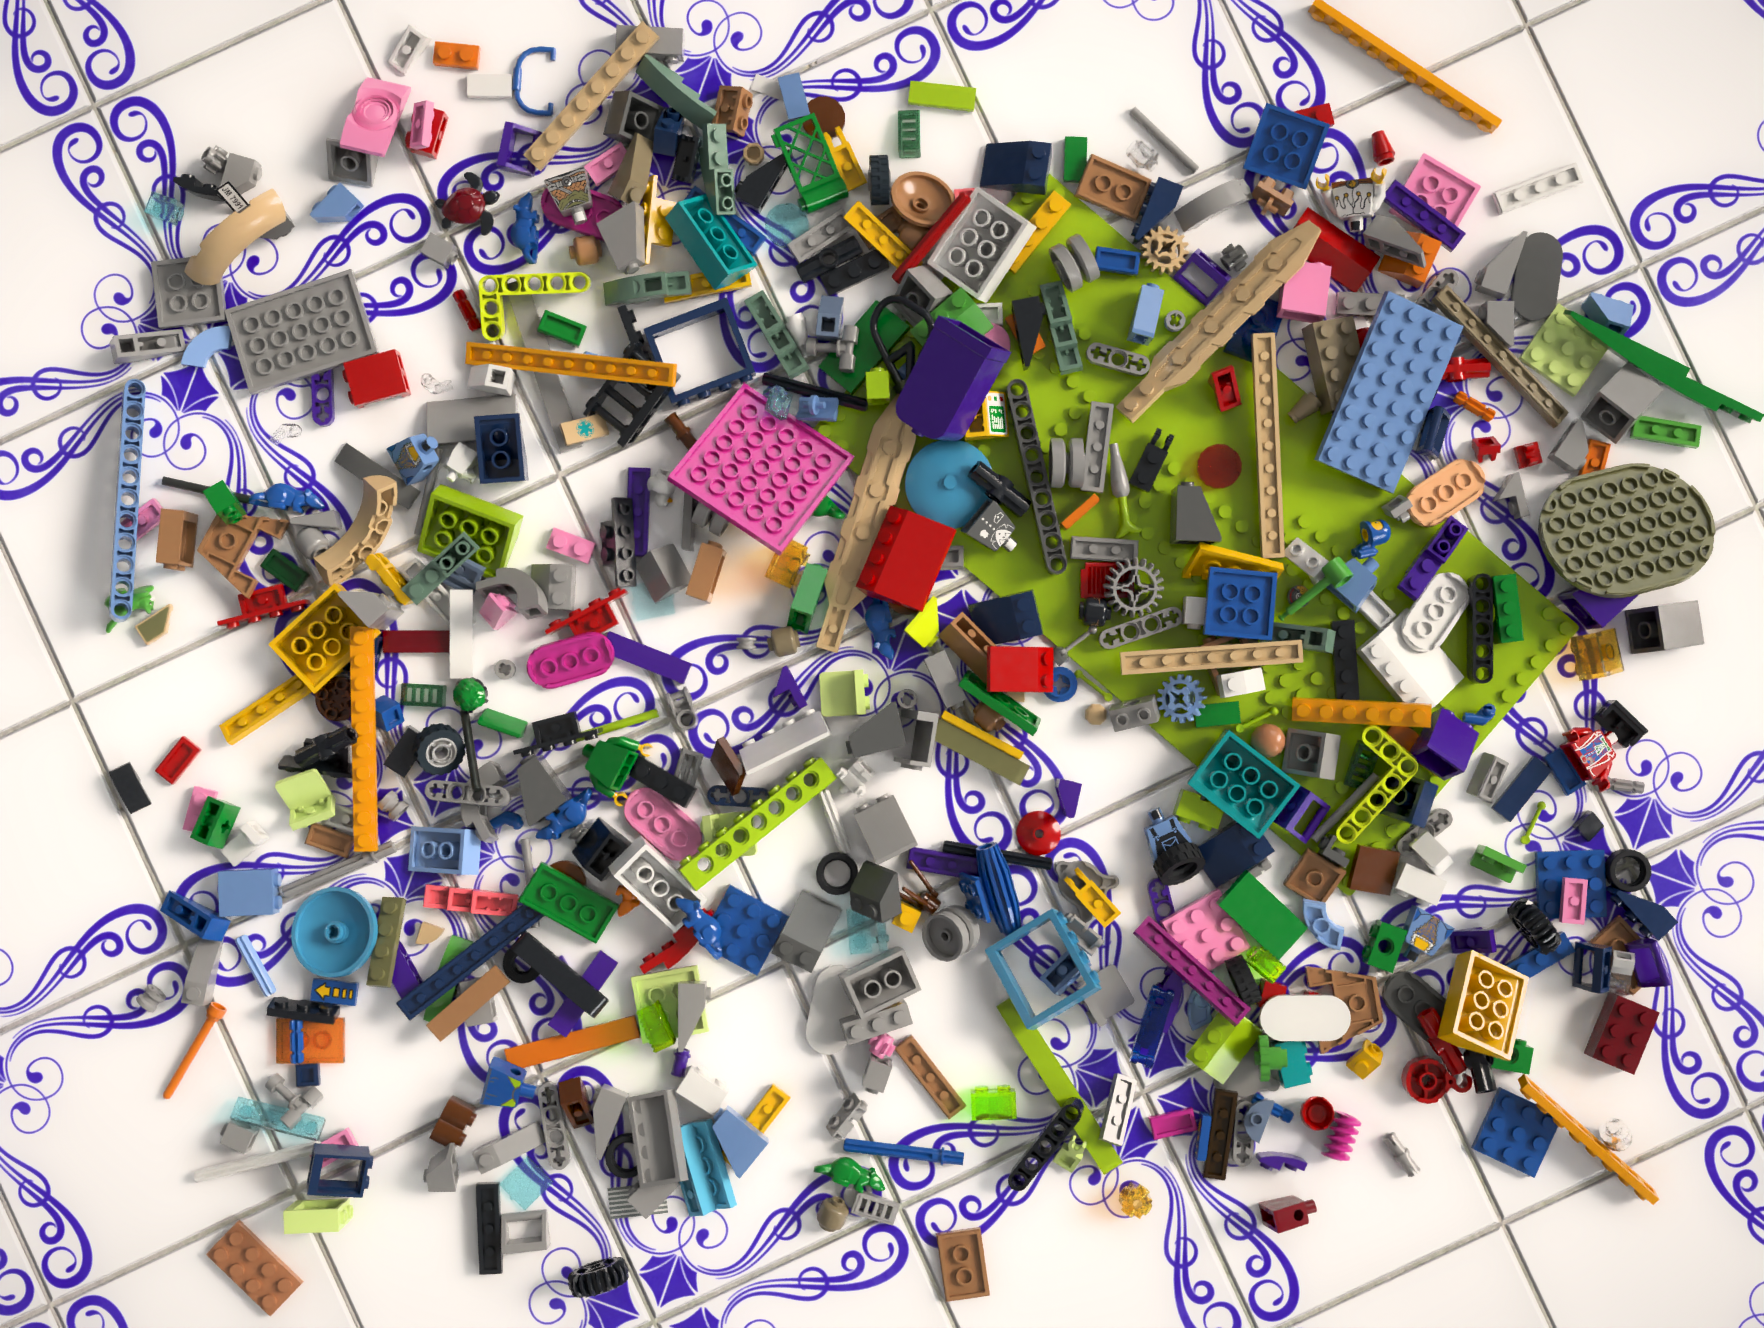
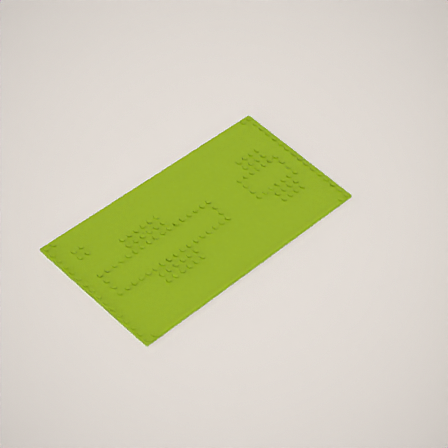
(1318, 508)

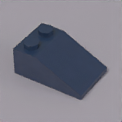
(1017, 166)
(500, 448)
(1008, 617)
(1232, 852)

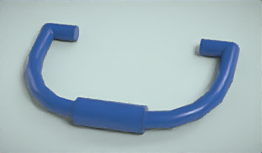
(517, 79)

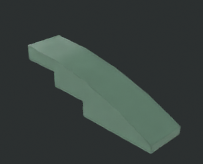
(676, 94)
(1061, 327)
(776, 334)

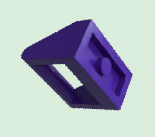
(507, 147)
(1208, 266)
(1068, 795)
(1296, 808)
(1649, 963)

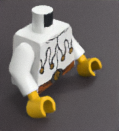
(1354, 198)

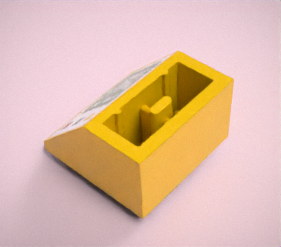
(990, 419)

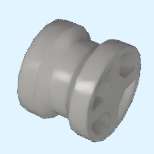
(150, 998)

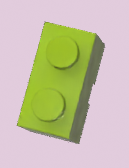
(877, 387)
(1190, 807)

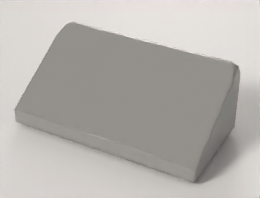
(1487, 777)

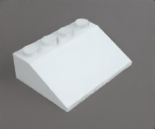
(981, 245)
(1405, 672)
(784, 742)

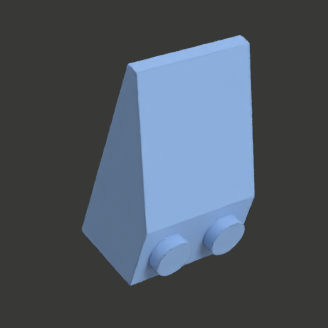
(444, 850)

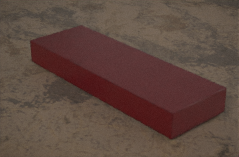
(416, 641)

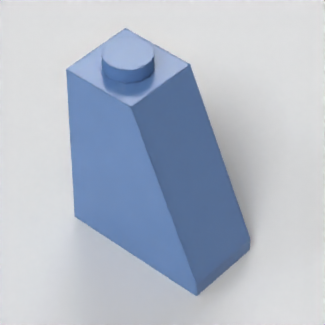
(1145, 314)
(738, 1139)

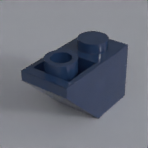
(668, 132)

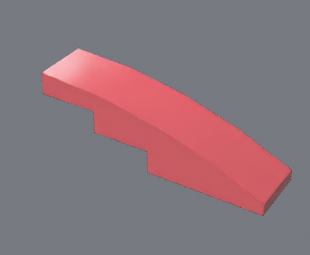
(469, 900)

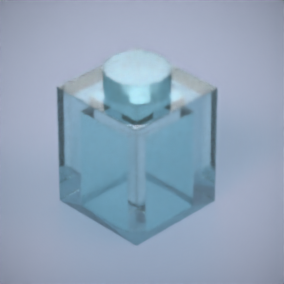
(164, 208)

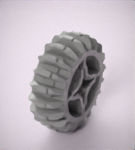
(1133, 596)

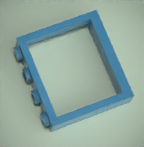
(1011, 985)

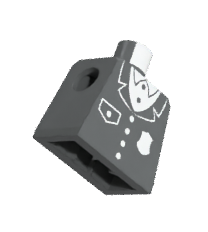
(991, 527)

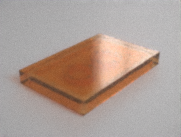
(321, 1041)

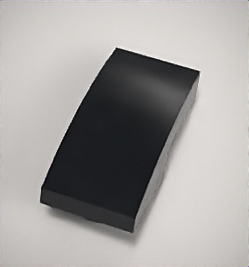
(195, 187)
(130, 787)

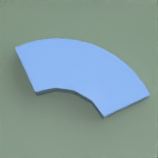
(205, 345)
(1320, 925)
(1198, 1010)

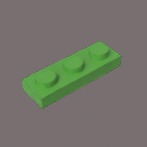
(1666, 432)

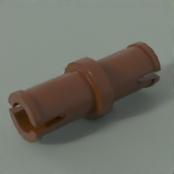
(682, 432)

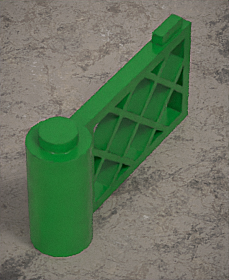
(821, 192)

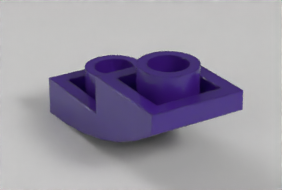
(1276, 1159)

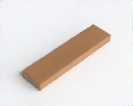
(468, 1003)
(930, 1076)

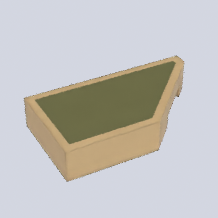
(155, 626)

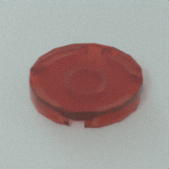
(1219, 466)

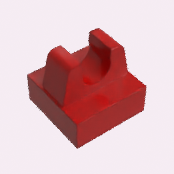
(1486, 446)
(1528, 455)

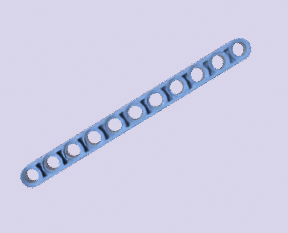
(127, 489)

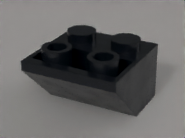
(600, 849)

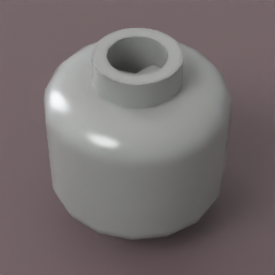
(311, 542)

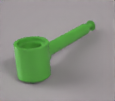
(1335, 573)

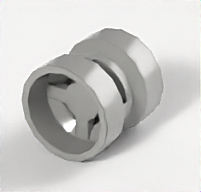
(390, 804)

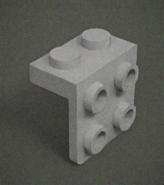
(1110, 999)

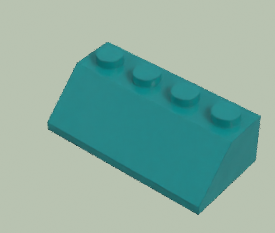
(710, 241)

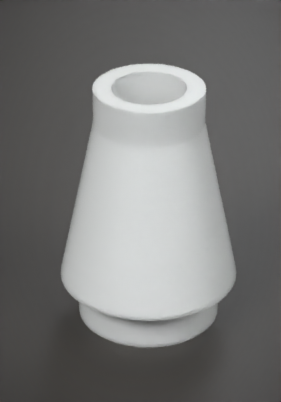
(797, 328)

